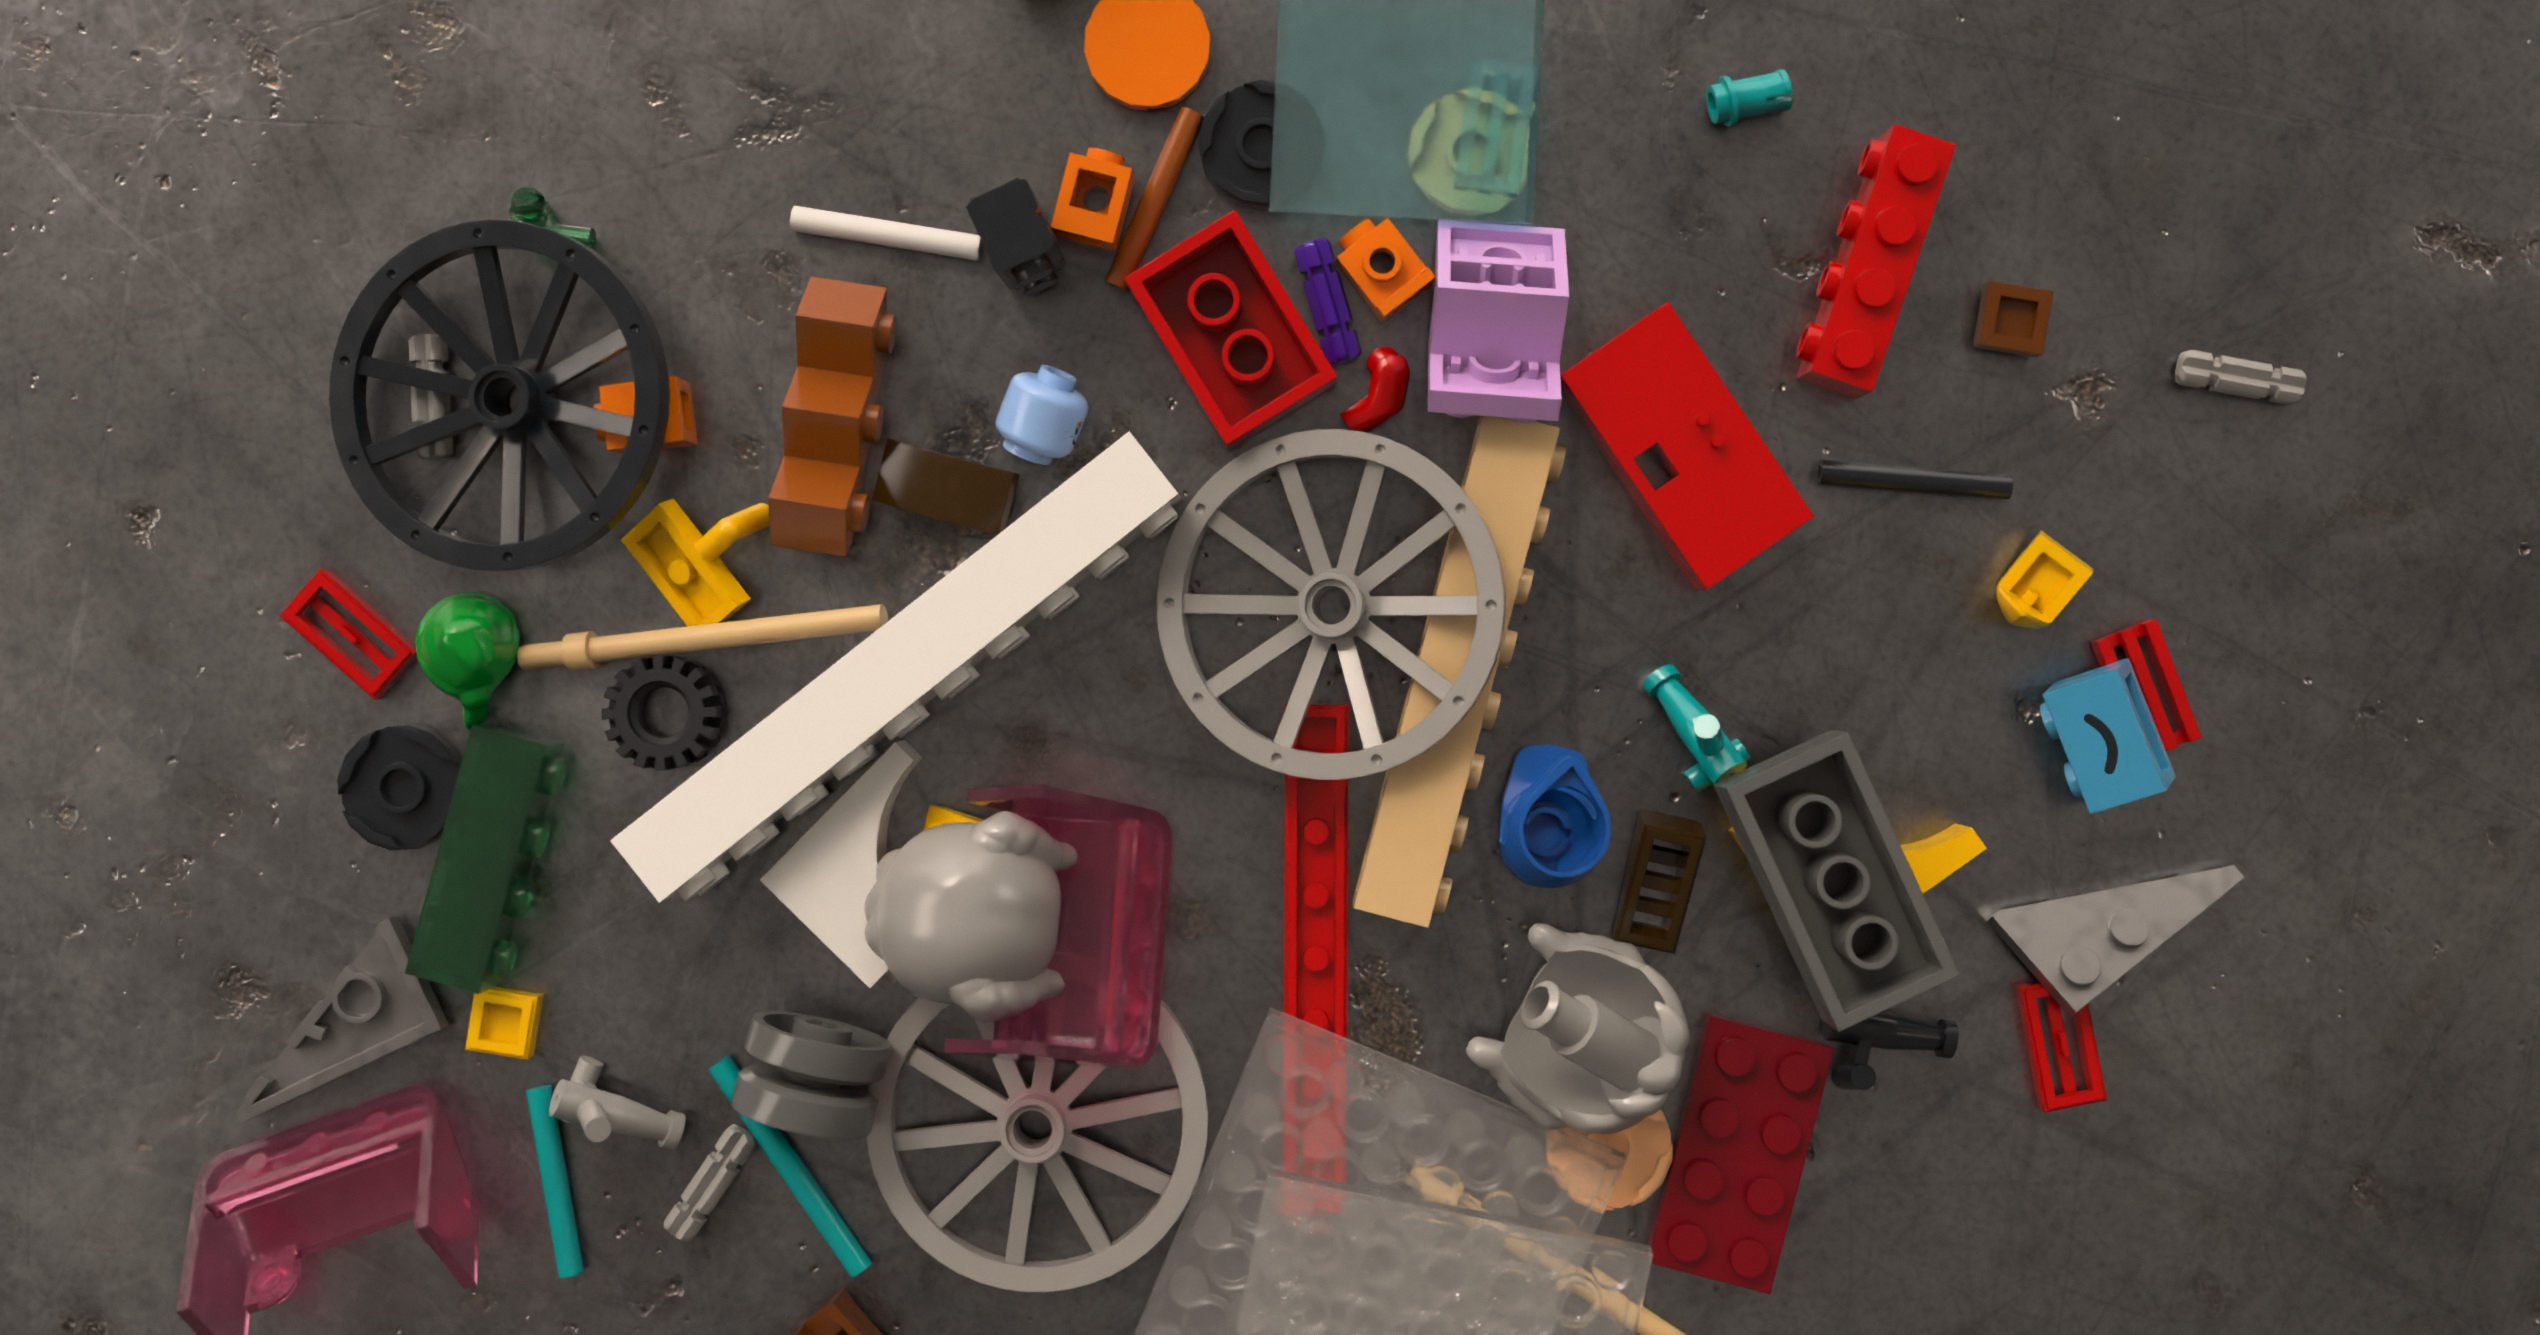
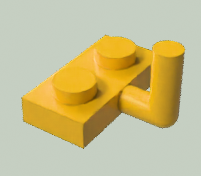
(689, 565)

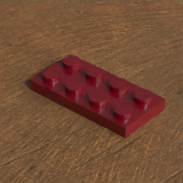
(1739, 1153)

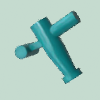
(1698, 730)

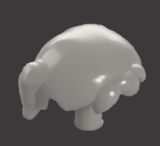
(972, 914)
(1592, 1037)

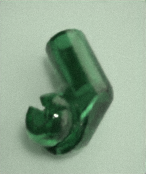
(530, 206)

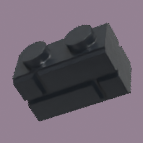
(1017, 236)

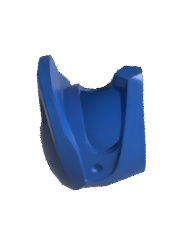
(1552, 818)

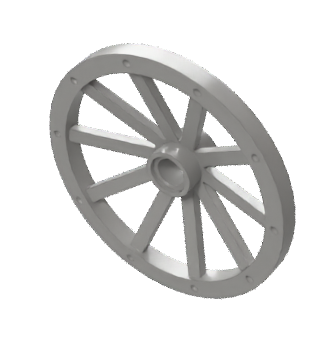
(1206, 512)
(1013, 1271)

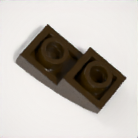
(945, 487)

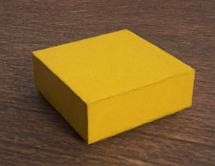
(504, 1022)

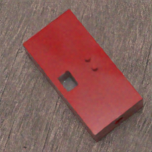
(1683, 448)

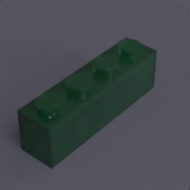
(486, 858)

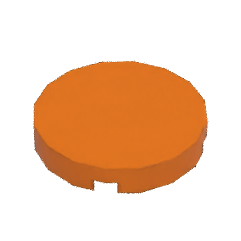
(1147, 50)

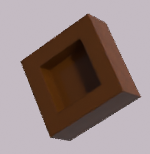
(2013, 319)

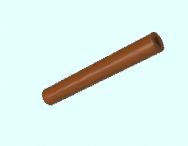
(1154, 197)

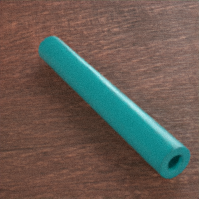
(555, 1183)

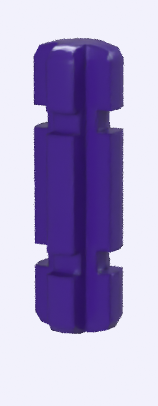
(1328, 301)

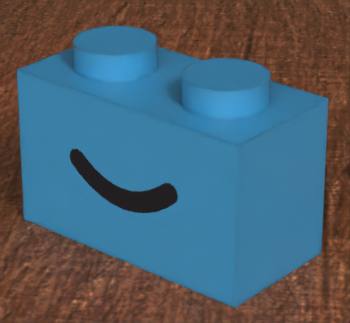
(2107, 737)

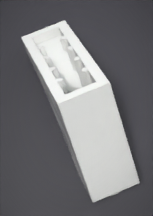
(836, 864)

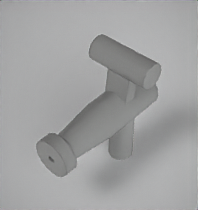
(607, 1113)

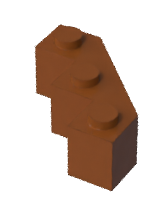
(831, 416)

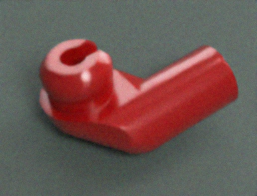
(1386, 391)

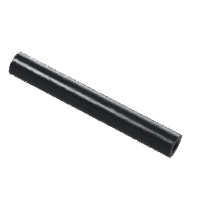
(1914, 479)

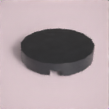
(1239, 144)
(399, 786)

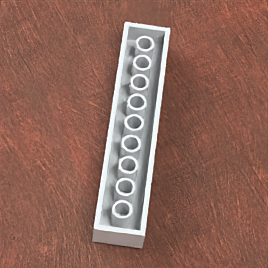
(897, 670)

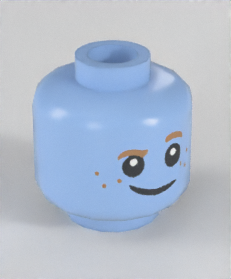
(1041, 415)

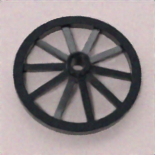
(488, 395)

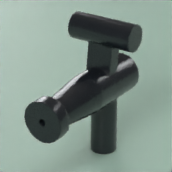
(1889, 1032)

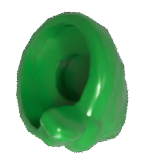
(468, 649)

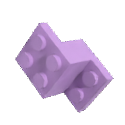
(1497, 321)

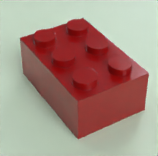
(1231, 330)

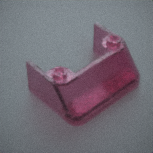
(1106, 934)
(317, 1189)

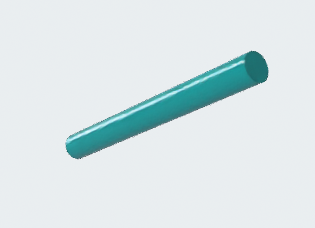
(798, 1180)

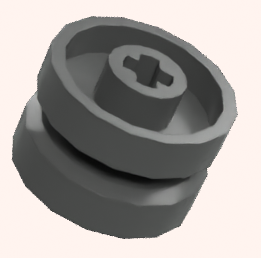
(811, 1075)

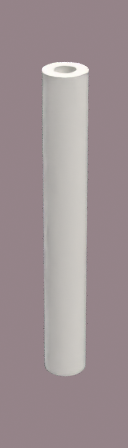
(886, 233)

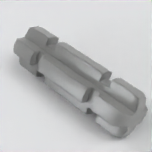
(430, 353)
(2240, 377)
(710, 1183)

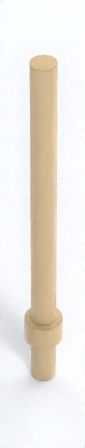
(587, 650)

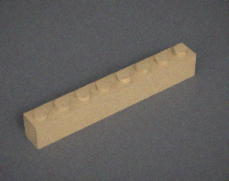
(1422, 798)

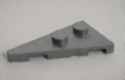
(2096, 937)
(361, 1019)

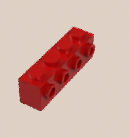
(1875, 261)

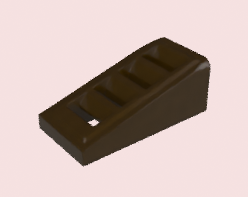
(1671, 829)

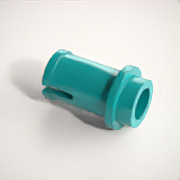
(1748, 97)

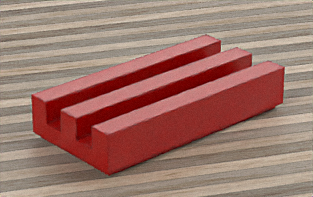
(391, 668)
(2166, 674)
(2037, 1054)

